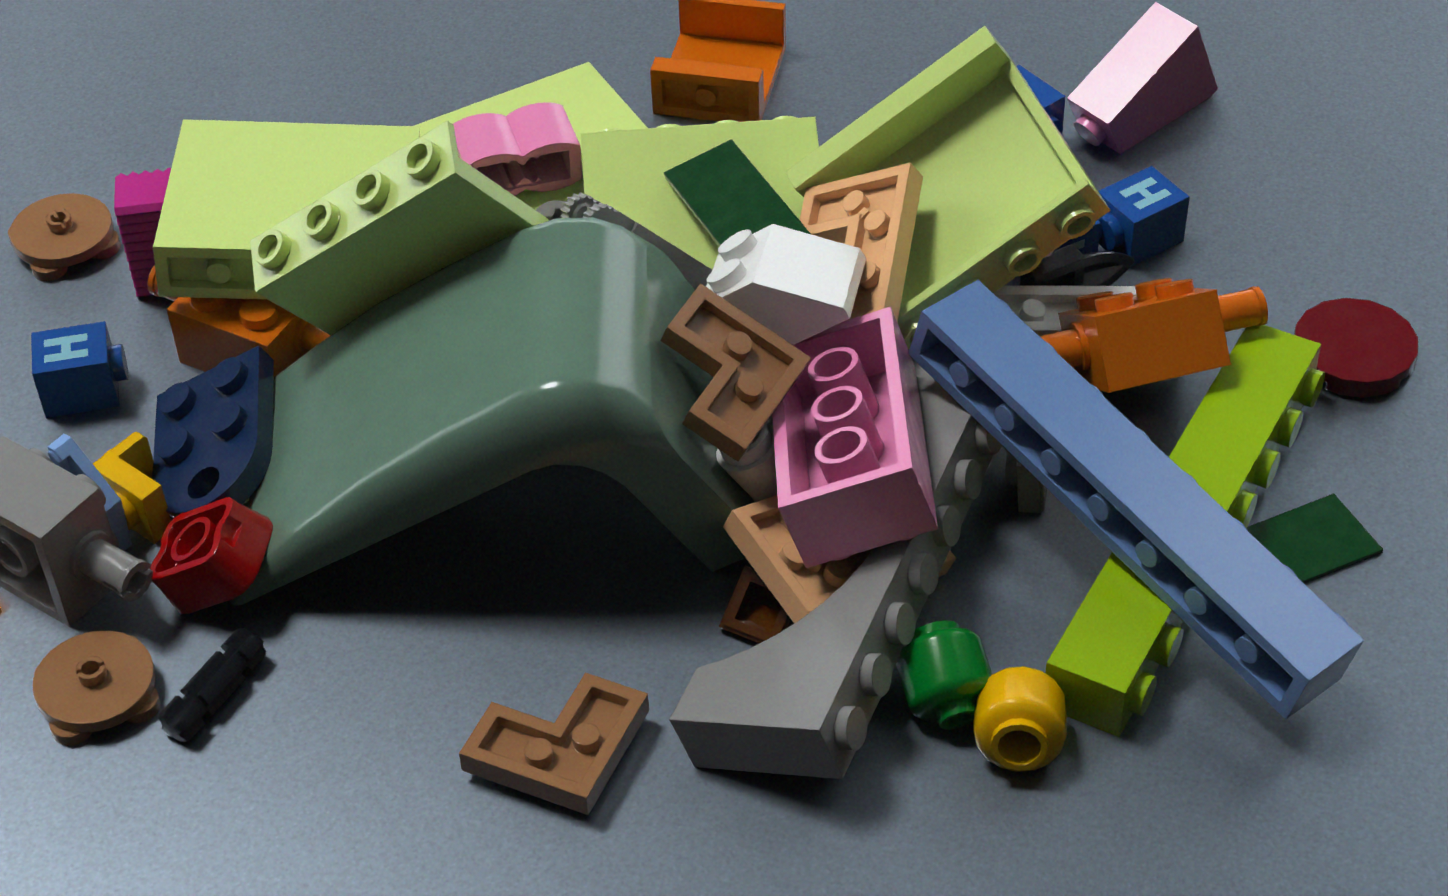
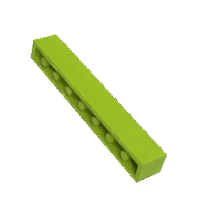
(1230, 450)

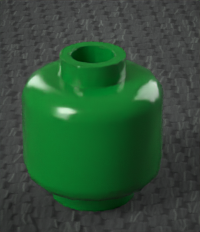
(943, 673)

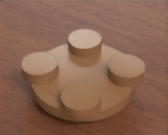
(63, 233)
(95, 685)

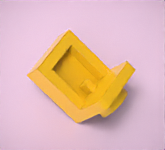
(129, 473)

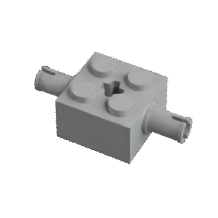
(59, 538)

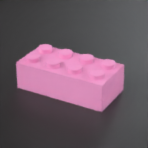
(853, 443)

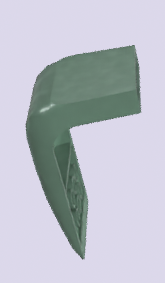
(484, 375)

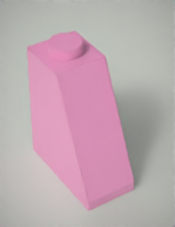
(1143, 82)

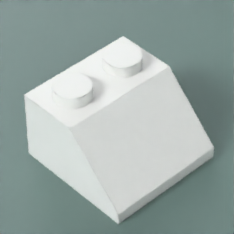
(788, 279)

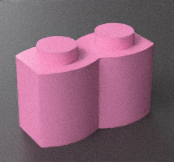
(523, 150)

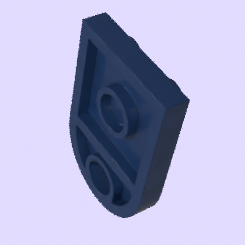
(215, 433)

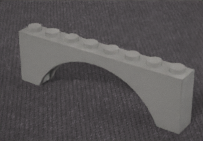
(813, 688)

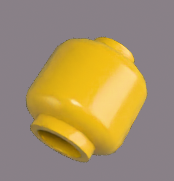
(1020, 719)

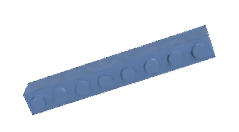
(1135, 499)

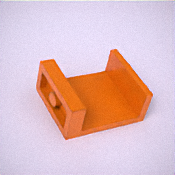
(721, 60)

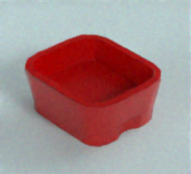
(210, 554)

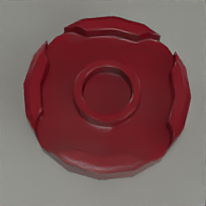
(1362, 346)

